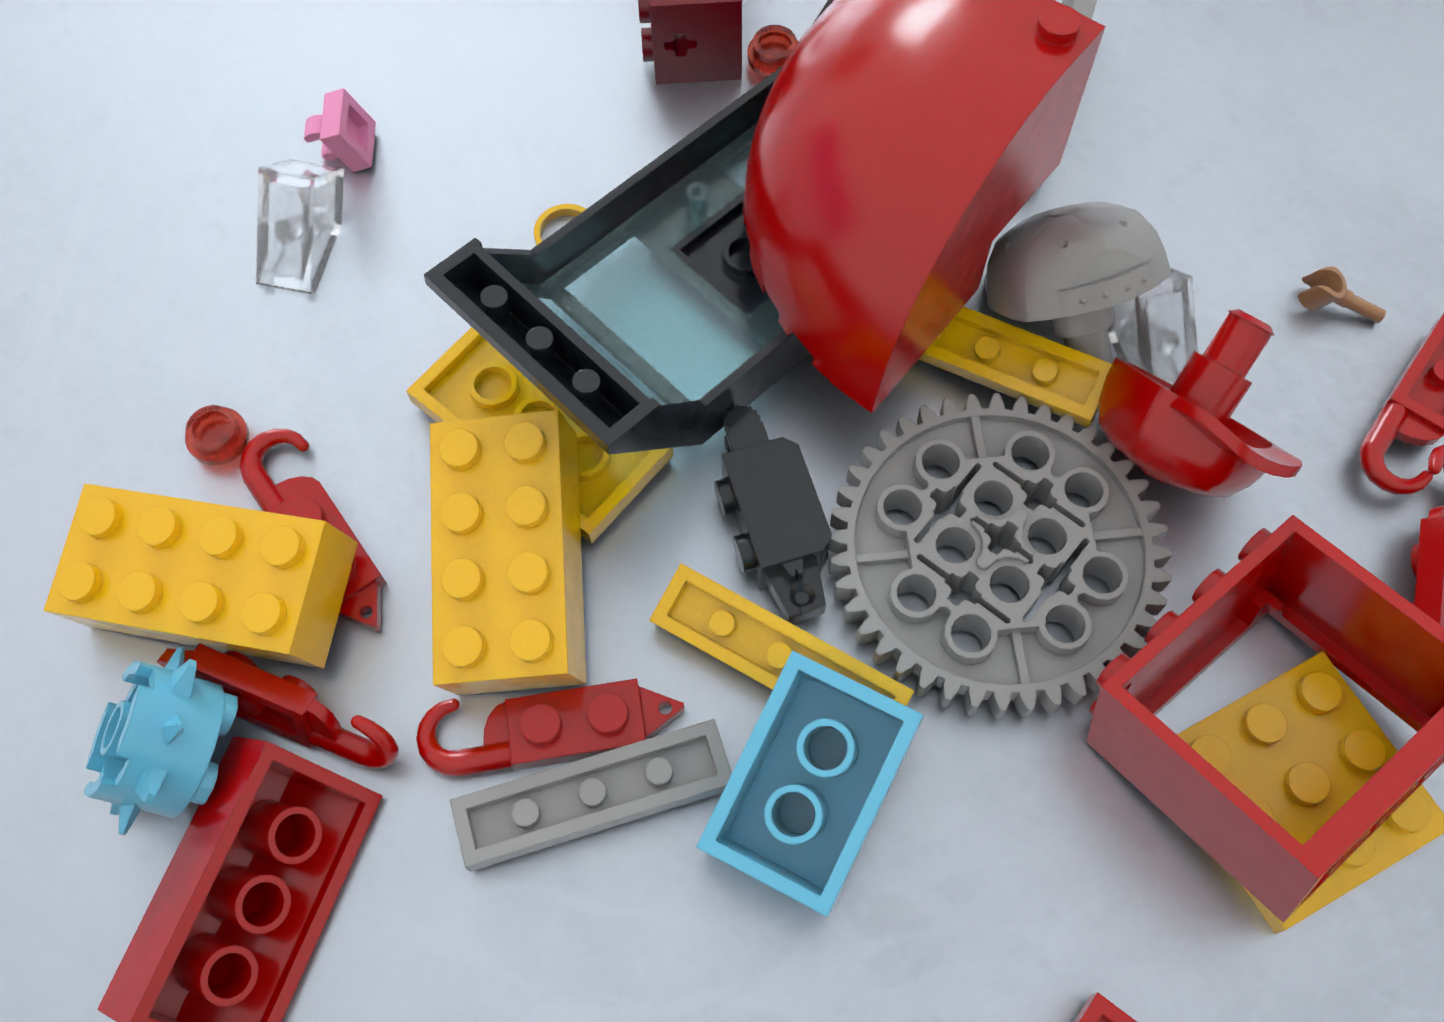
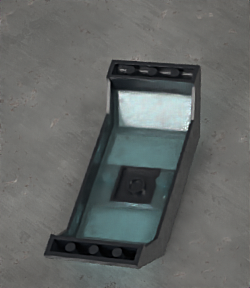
(644, 301)

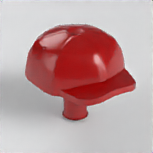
(1186, 428)

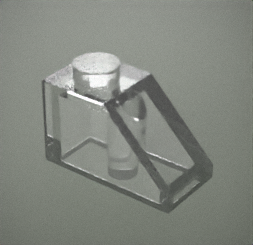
(297, 223)
(1158, 327)

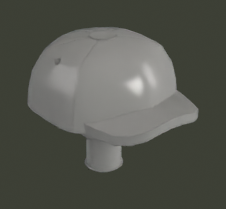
(1074, 269)

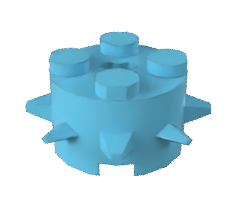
(159, 741)

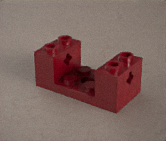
(692, 39)

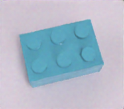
(810, 783)

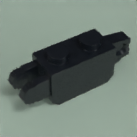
(777, 514)

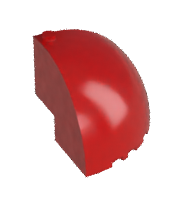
(898, 162)

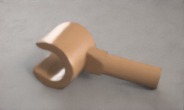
(1330, 286)

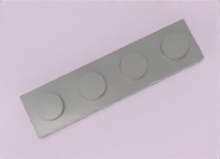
(590, 795)

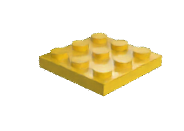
(1300, 756)

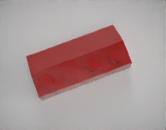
(244, 892)

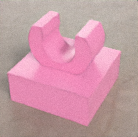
(344, 131)

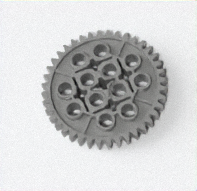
(1017, 656)

